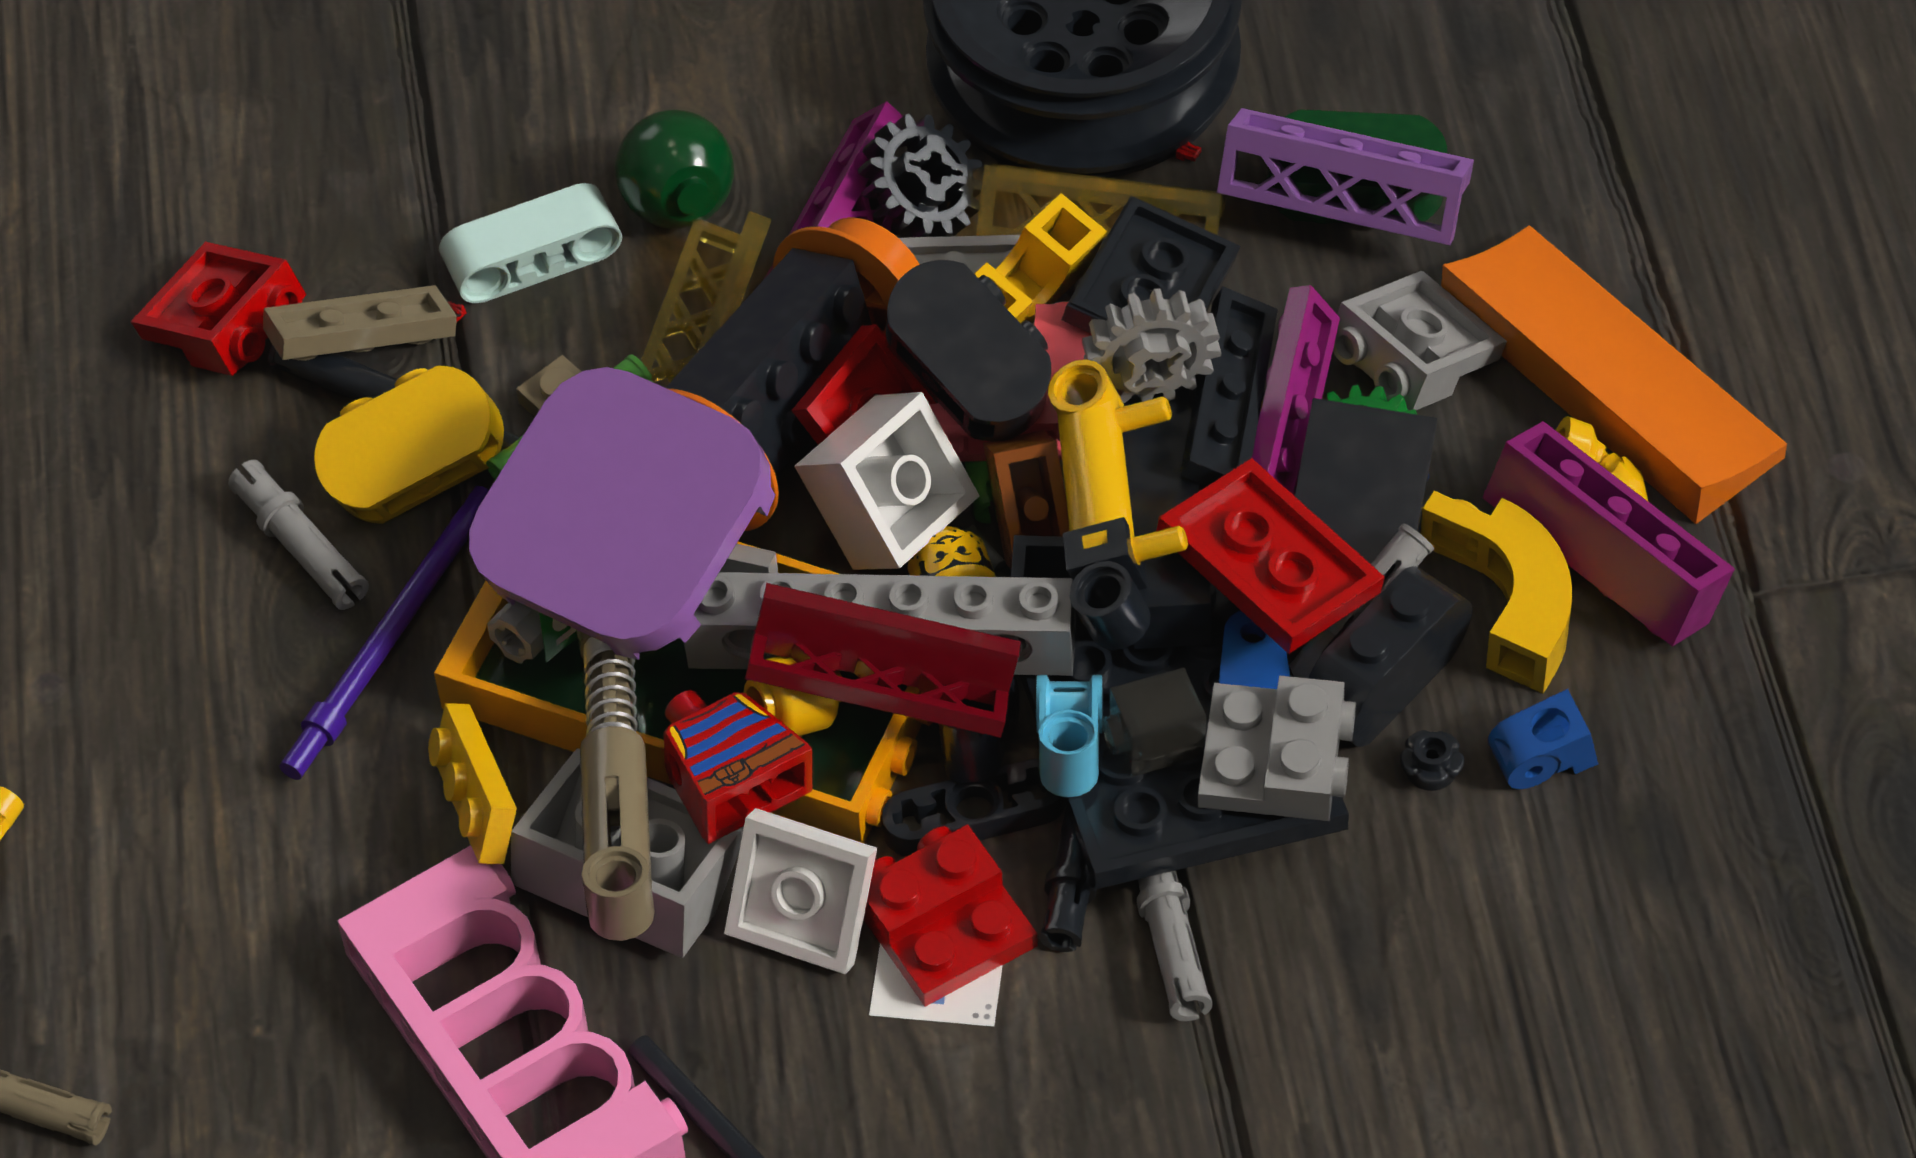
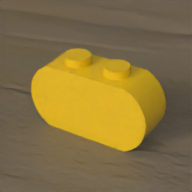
(408, 443)

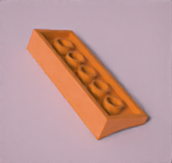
(1615, 373)

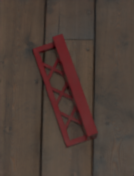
(884, 653)

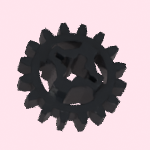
(921, 178)

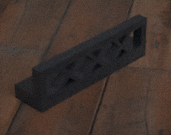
(1231, 397)

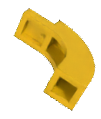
(1527, 568)

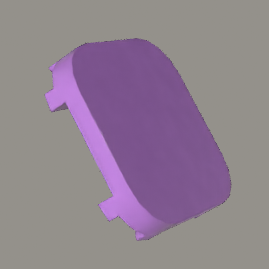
(620, 509)

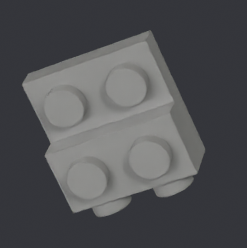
(1414, 339)
(1277, 748)

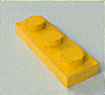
(473, 783)

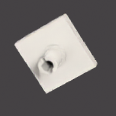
(800, 890)

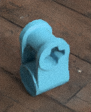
(1068, 733)

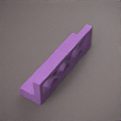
(1346, 154)

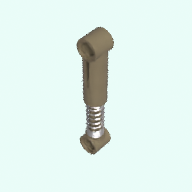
(614, 794)

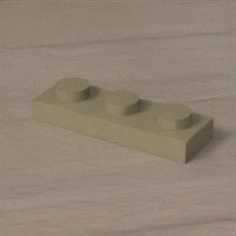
(359, 322)

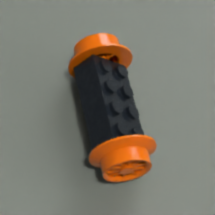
(792, 329)

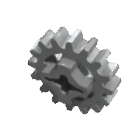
(1154, 344)

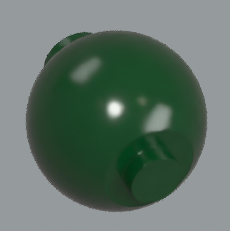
(674, 169)

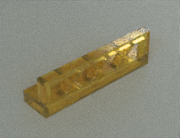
(1090, 189)
(725, 300)

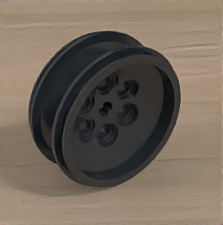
(1082, 80)

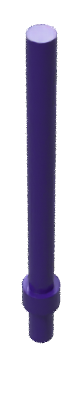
(327, 718)

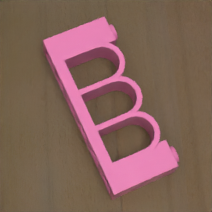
(445, 915)

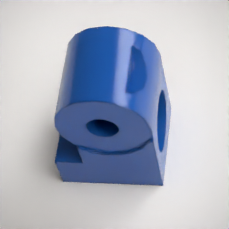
(1542, 742)

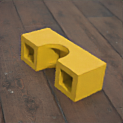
(1047, 258)

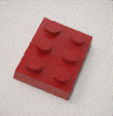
(1272, 555)

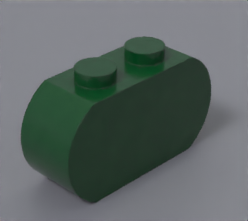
(1399, 128)

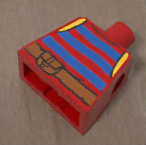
(732, 760)

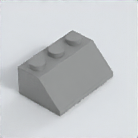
(684, 869)

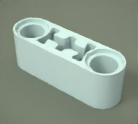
(530, 243)

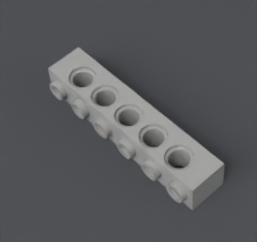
(1009, 607)

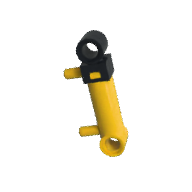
(1101, 543)

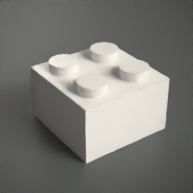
(887, 481)

